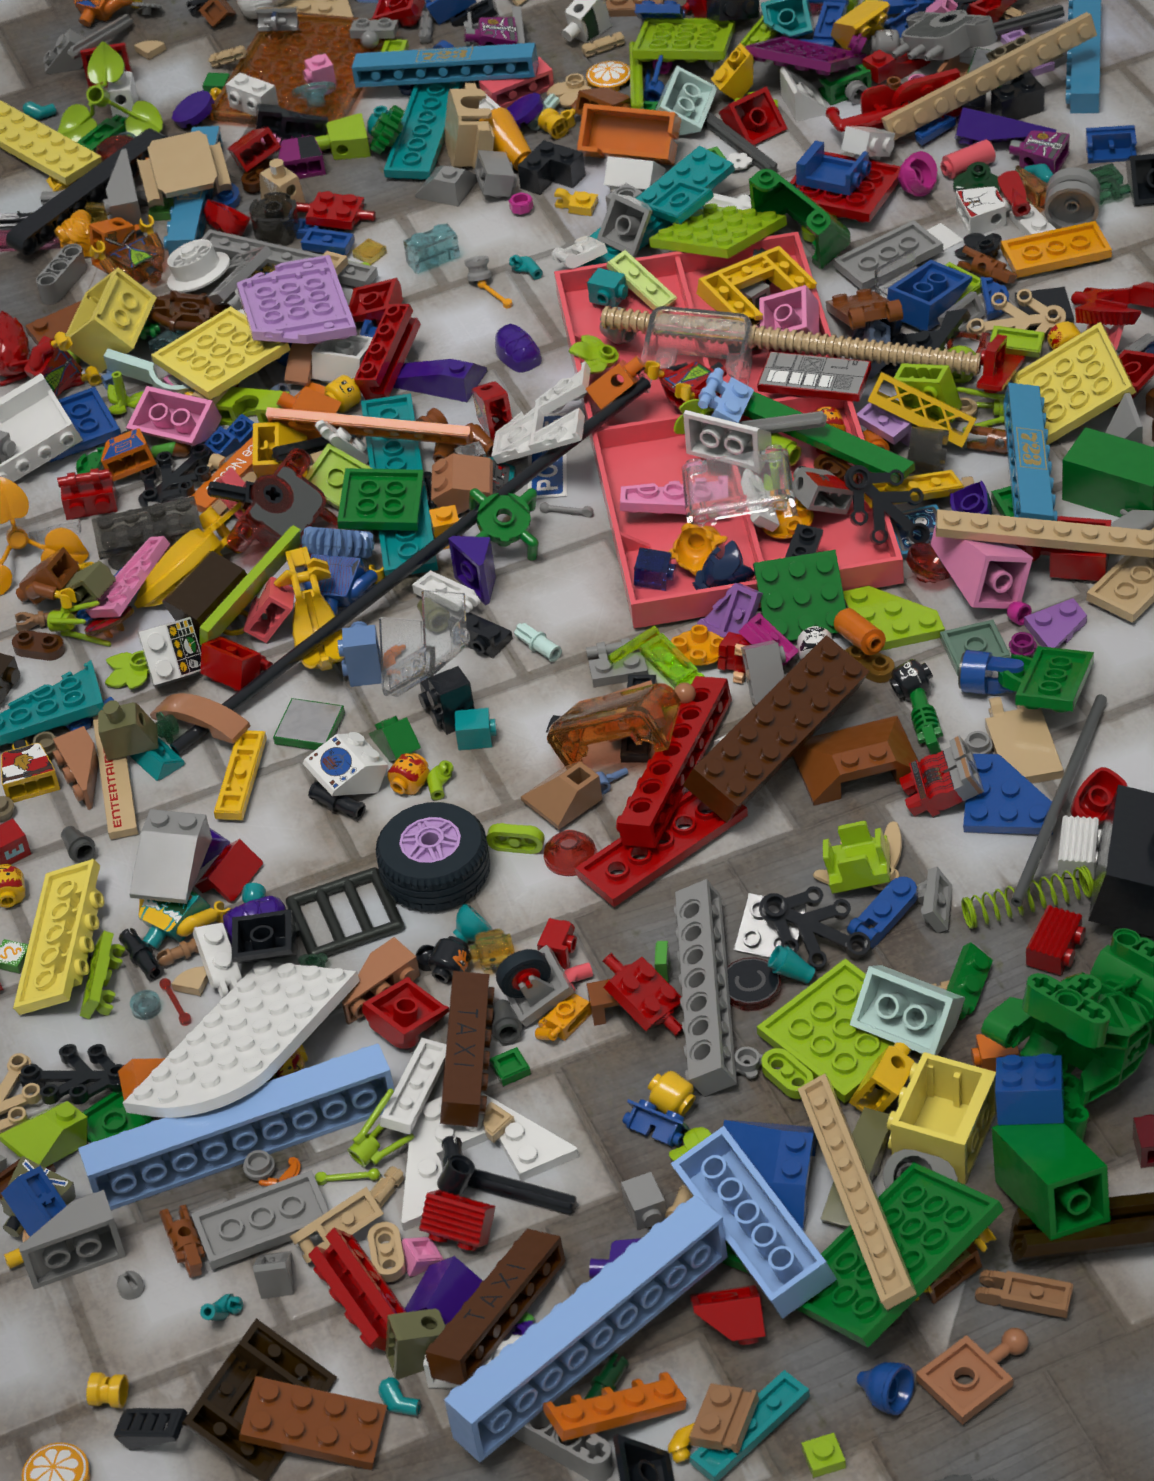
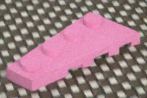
(653, 498)
(130, 579)

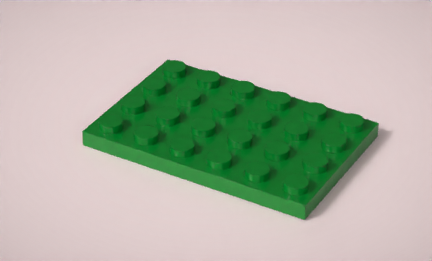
(931, 1225)

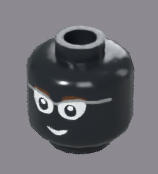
(910, 677)

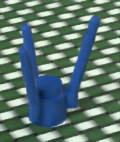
(654, 88)

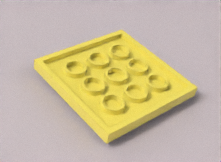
(217, 354)
(1077, 381)

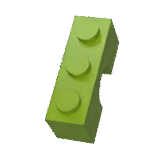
(247, 402)

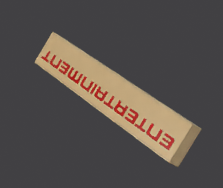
(116, 792)

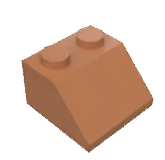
(456, 476)

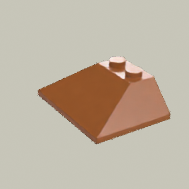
(853, 754)

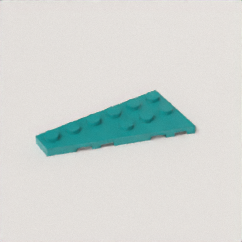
(52, 706)

